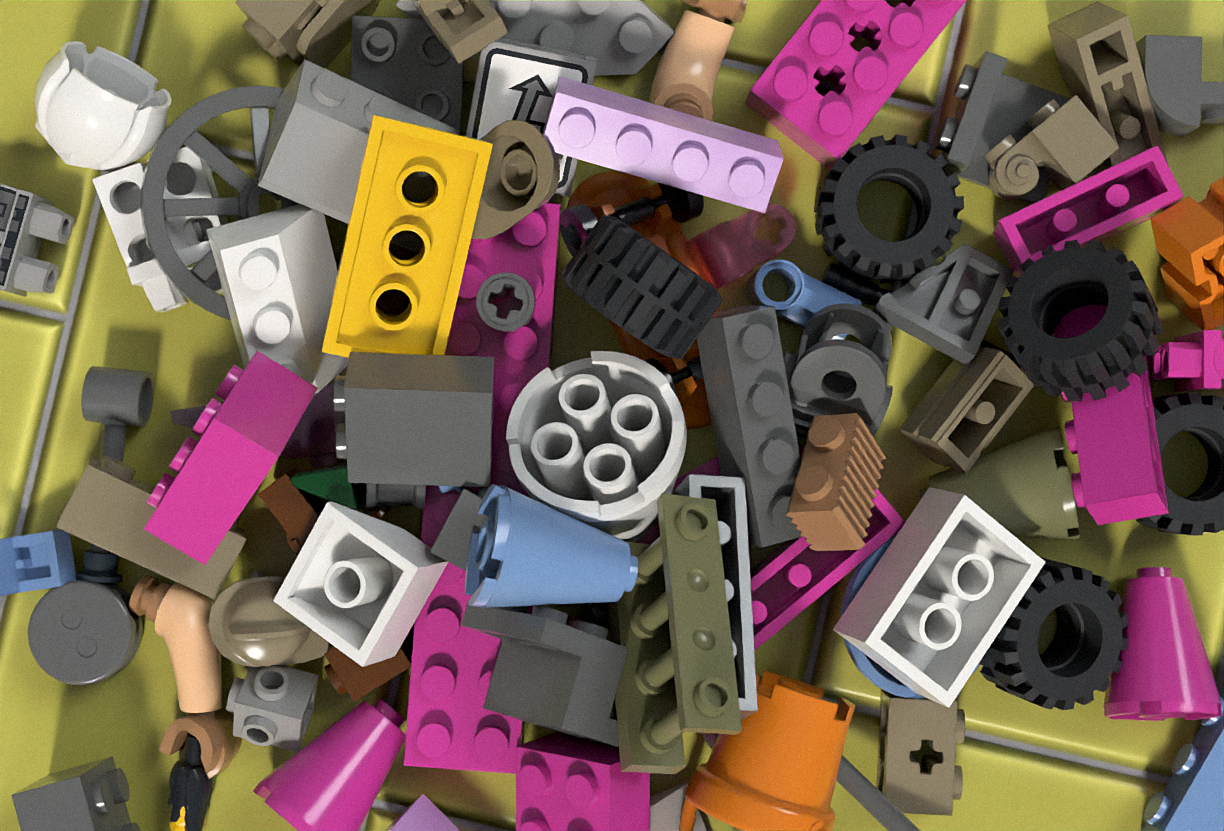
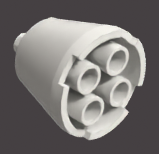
(599, 441)

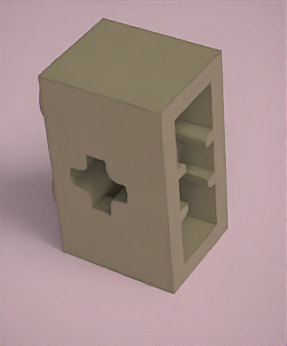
(900, 778)

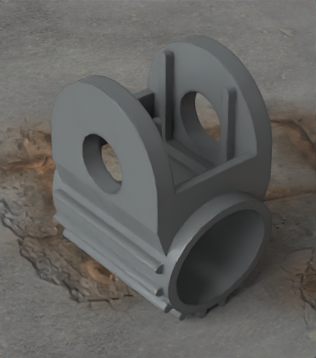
(840, 374)

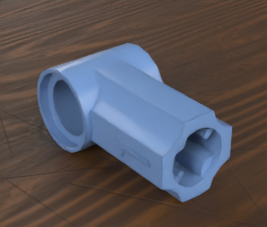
(804, 294)

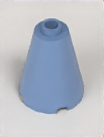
(542, 556)

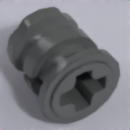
(497, 287)

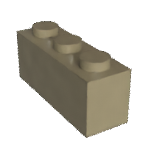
(111, 513)

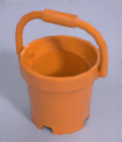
(779, 765)

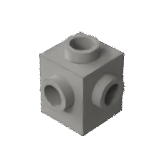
(273, 706)

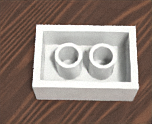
(939, 595)

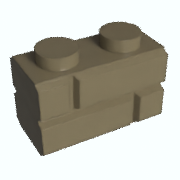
(967, 408)

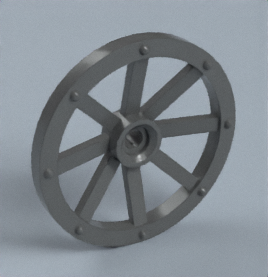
(244, 205)

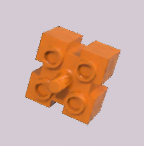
(1193, 244)

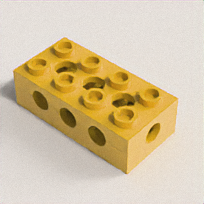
(380, 212)

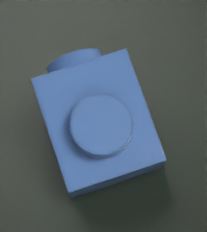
(36, 562)

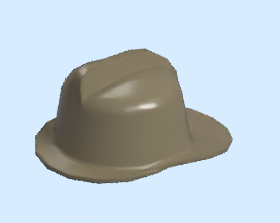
(518, 177)
(257, 630)

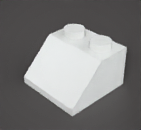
(360, 583)

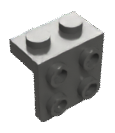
(987, 113)

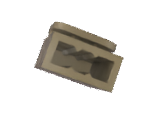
(303, 27)

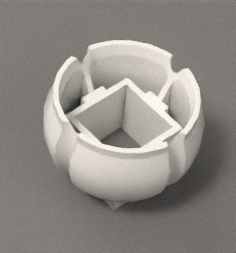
(99, 108)

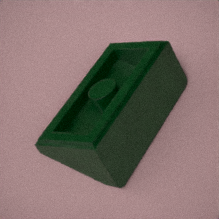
(332, 485)

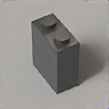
(416, 419)

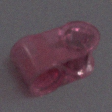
(733, 250)

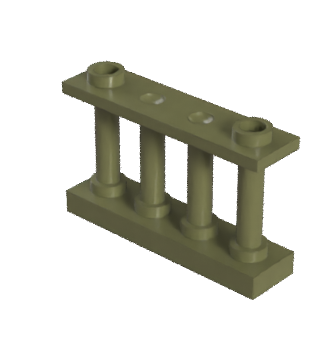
(678, 641)

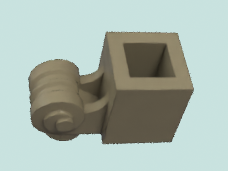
(1063, 143)

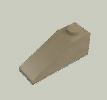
(1106, 74)

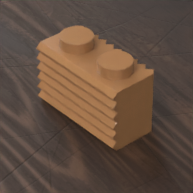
(836, 483)

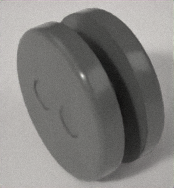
(84, 632)

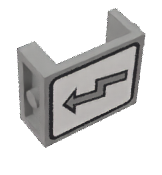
(518, 84)

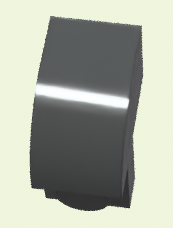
(1175, 86)

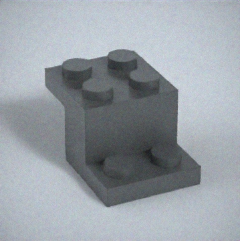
(552, 671)

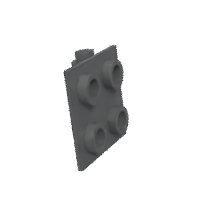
(408, 66)

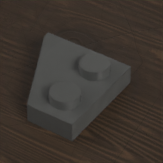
(949, 302)

